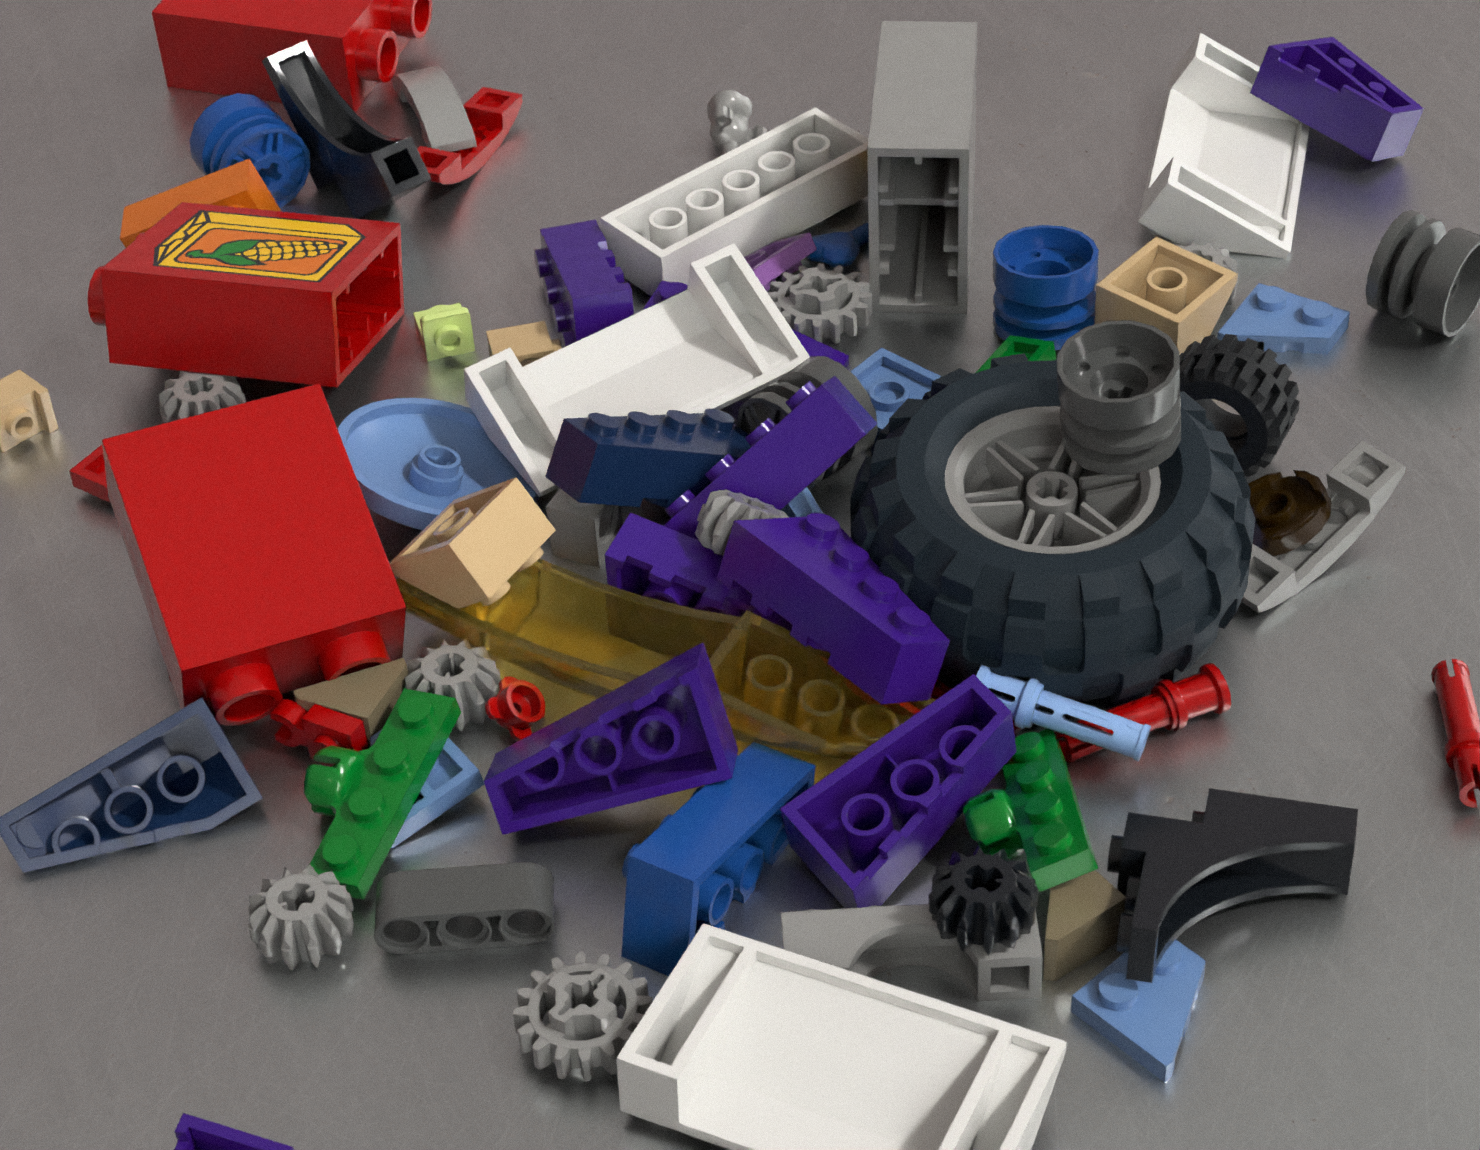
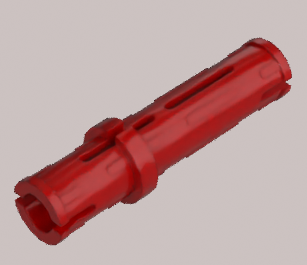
(1461, 727)

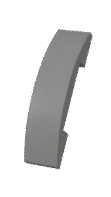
(437, 107)
(1358, 491)

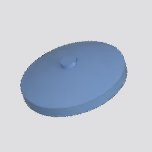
(421, 457)

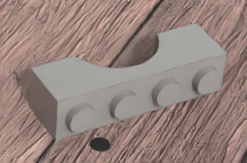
(905, 935)

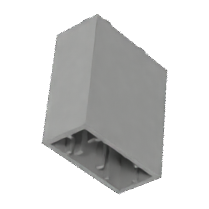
(922, 167)

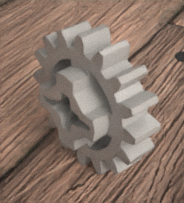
(823, 302)
(582, 1014)

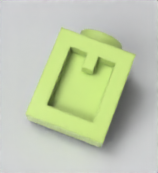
(444, 331)

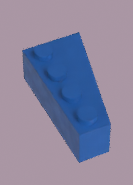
(708, 855)

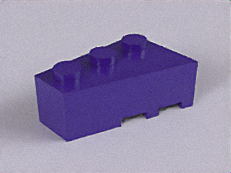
(1338, 96)

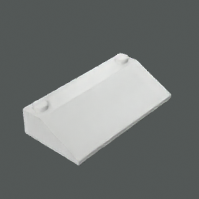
(1223, 159)
(679, 355)
(815, 1057)

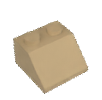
(1166, 290)
(476, 546)

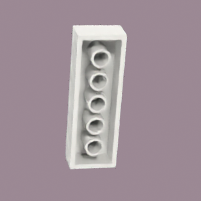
(741, 198)

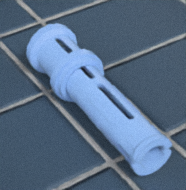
(1127, 737)

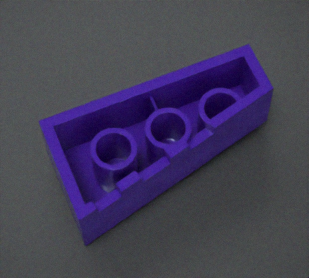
(621, 749)
(900, 795)

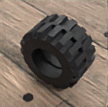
(1248, 383)

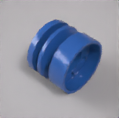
(248, 128)
(1044, 283)

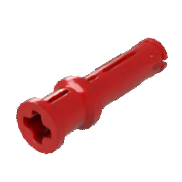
(1167, 706)

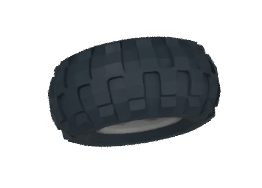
(1048, 562)

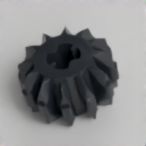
(983, 899)

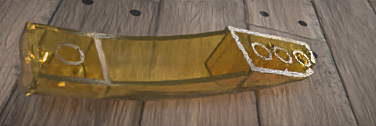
(604, 637)

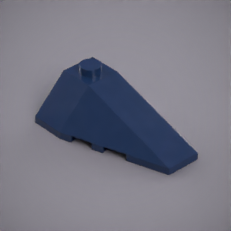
(148, 790)

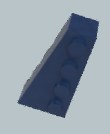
(642, 455)

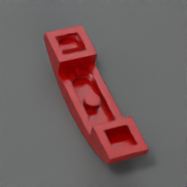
(491, 118)

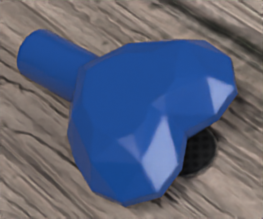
(839, 247)

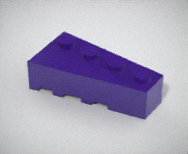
(581, 280)
(783, 455)
(674, 569)
(837, 603)

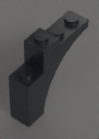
(342, 146)
(1224, 856)

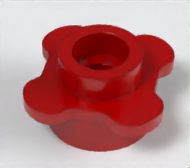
(516, 706)

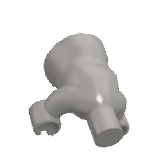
(729, 119)

